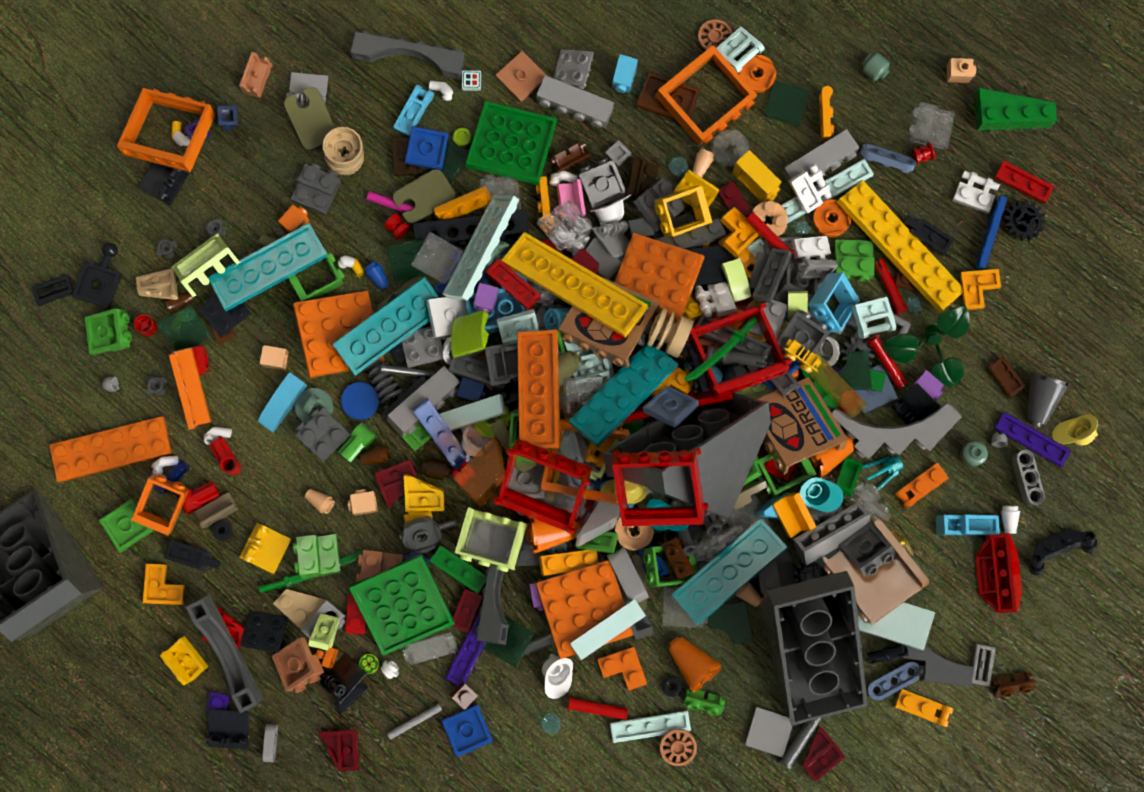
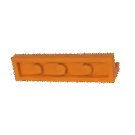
(190, 387)

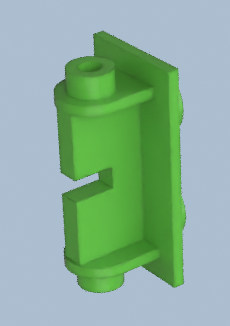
(712, 705)

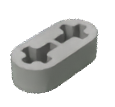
(270, 742)

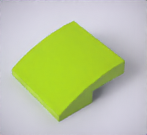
(469, 334)

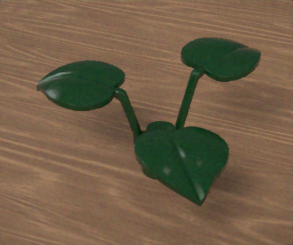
(951, 322)

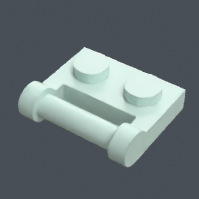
(738, 43)
(873, 311)

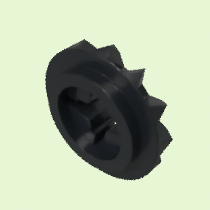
(800, 577)

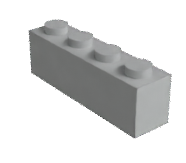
(575, 102)
(825, 156)
(436, 389)
(830, 533)

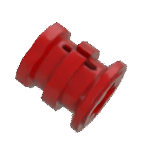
(923, 153)

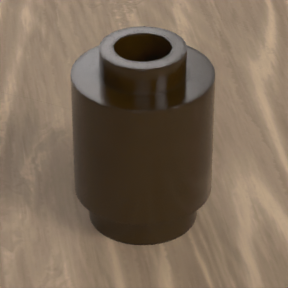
(436, 469)

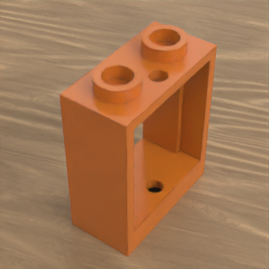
(153, 521)

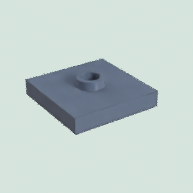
(875, 398)
(670, 406)

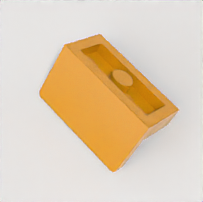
(793, 514)

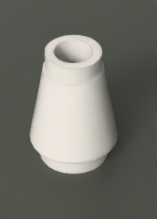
(1010, 518)

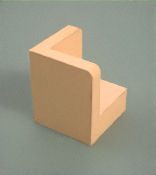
(274, 358)

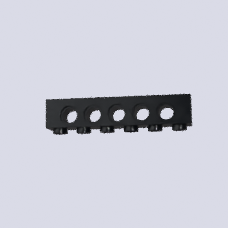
(462, 225)

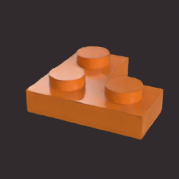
(627, 663)

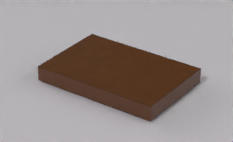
(683, 95)

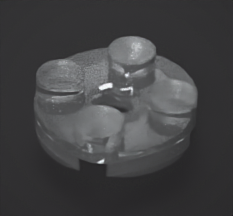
(721, 142)

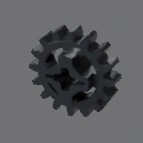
(1021, 228)

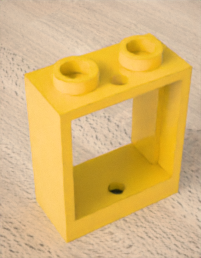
(756, 177)
(699, 206)

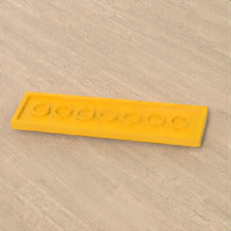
(901, 246)
(575, 284)

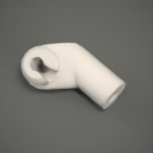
(443, 87)
(560, 176)
(215, 433)
(158, 465)

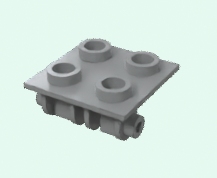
(573, 67)
(301, 81)
(613, 237)
(422, 348)

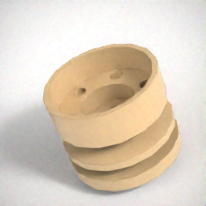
(342, 141)
(669, 332)

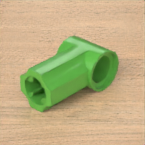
(360, 439)

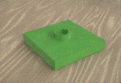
(120, 527)

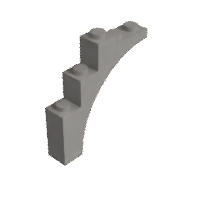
(926, 431)

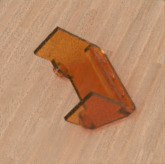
(483, 473)

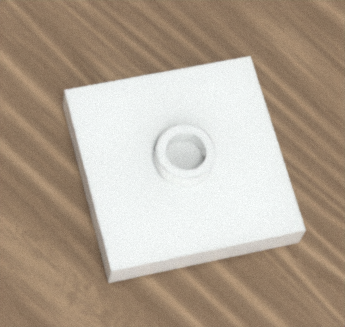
(442, 314)

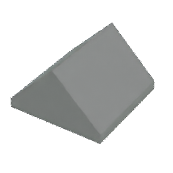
(607, 265)

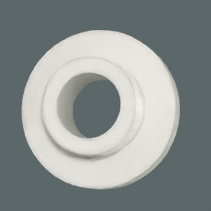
(390, 669)

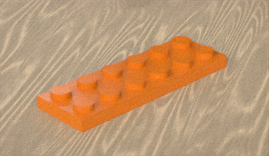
(539, 388)
(110, 449)

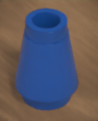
(376, 275)

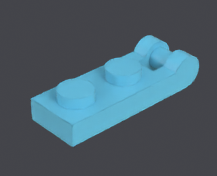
(413, 110)

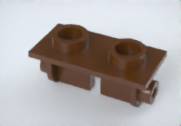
(562, 161)
(677, 558)
(1022, 683)

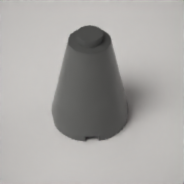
(1043, 398)

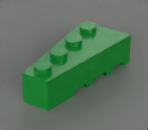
(1008, 111)

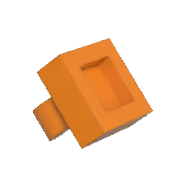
(328, 657)

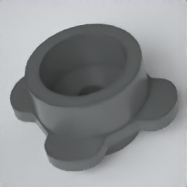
(215, 224)
(163, 243)
(152, 381)

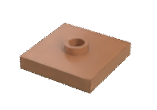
(521, 76)

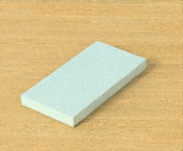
(903, 625)

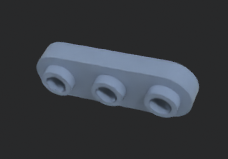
(888, 158)
(902, 680)

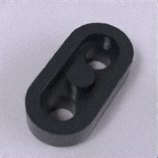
(351, 698)

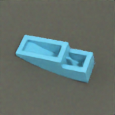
(281, 402)
(967, 525)

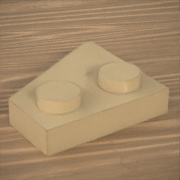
(158, 285)
(298, 606)

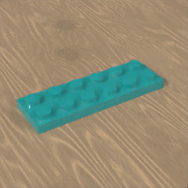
(267, 267)
(386, 327)
(623, 394)
(729, 571)

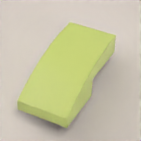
(737, 280)
(797, 302)

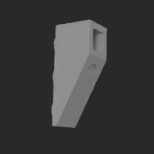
(598, 522)

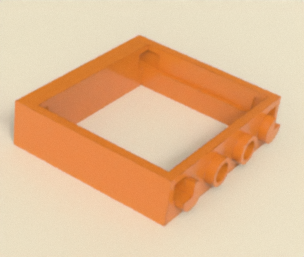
(138, 116)
(682, 118)
(548, 475)

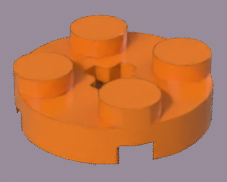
(767, 69)
(825, 227)

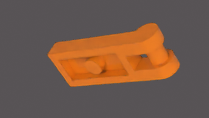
(922, 485)

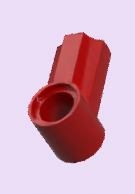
(224, 456)
(199, 497)

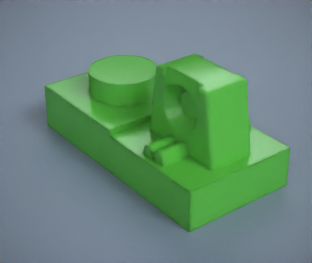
(603, 543)

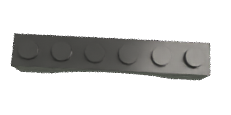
(372, 47)
(492, 625)
(240, 680)

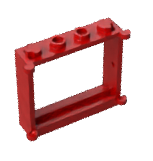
(751, 378)
(533, 507)
(659, 515)

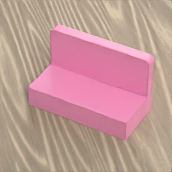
(572, 192)

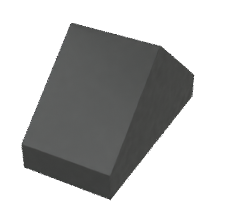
(728, 440)
(39, 568)
(815, 646)

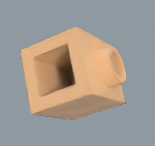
(960, 70)
(362, 502)

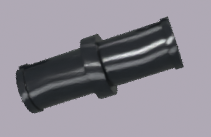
(887, 654)

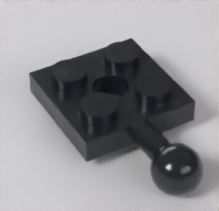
(109, 278)

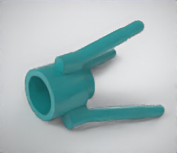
(891, 465)

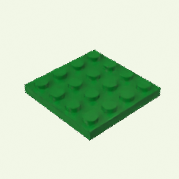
(511, 142)
(402, 604)

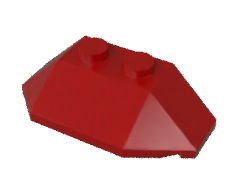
(999, 573)

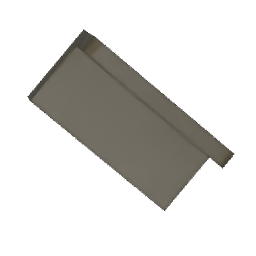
(216, 510)

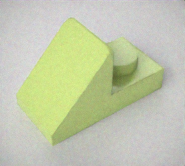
(324, 632)

